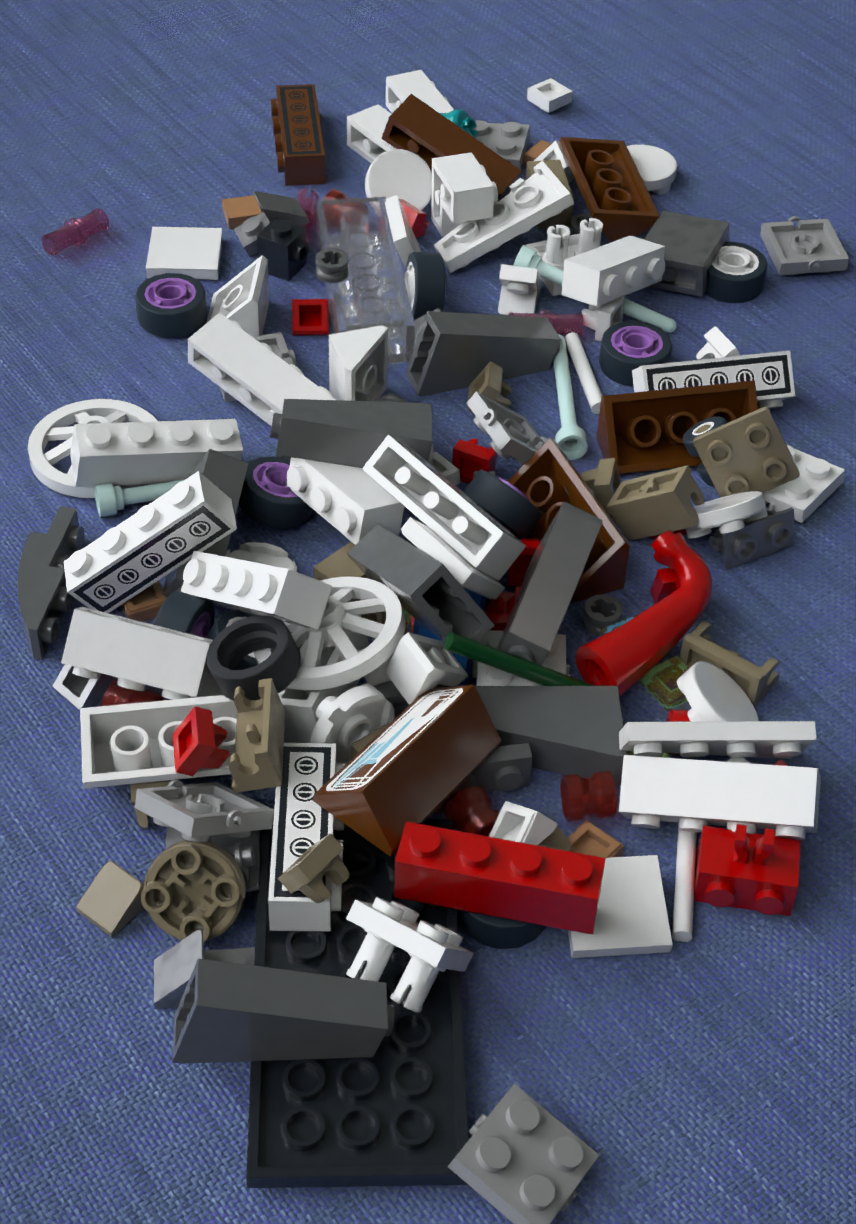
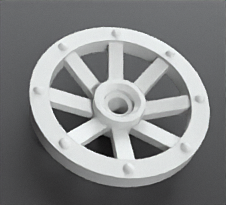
(54, 428)
(336, 626)

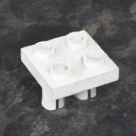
(563, 246)
(394, 926)

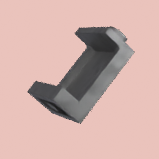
(689, 250)

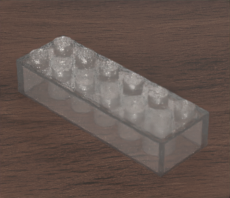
(375, 283)

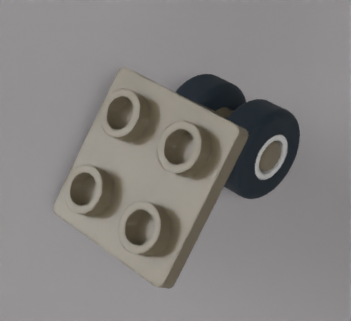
(742, 453)

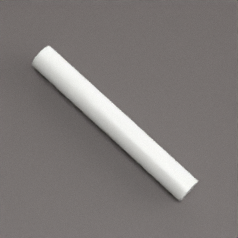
(584, 371)
(684, 886)

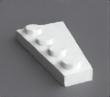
(515, 214)
(729, 739)

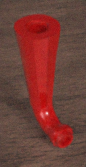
(636, 646)

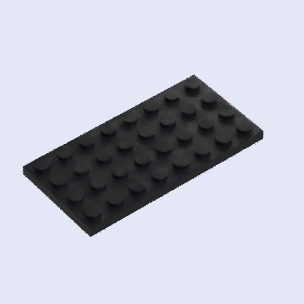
(361, 1117)

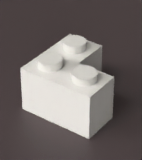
(460, 192)

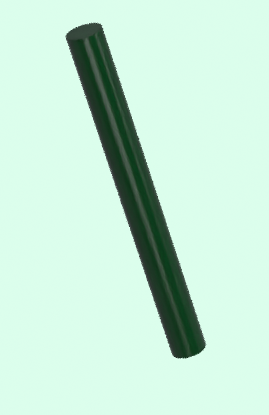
(508, 662)

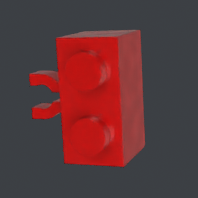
(747, 870)

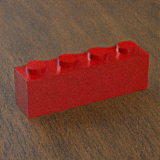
(498, 877)

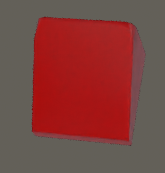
(310, 317)

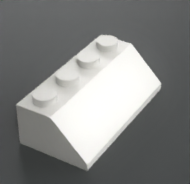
(136, 740)

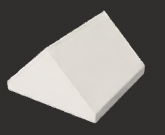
(245, 298)
(358, 364)

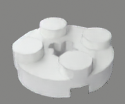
(351, 718)

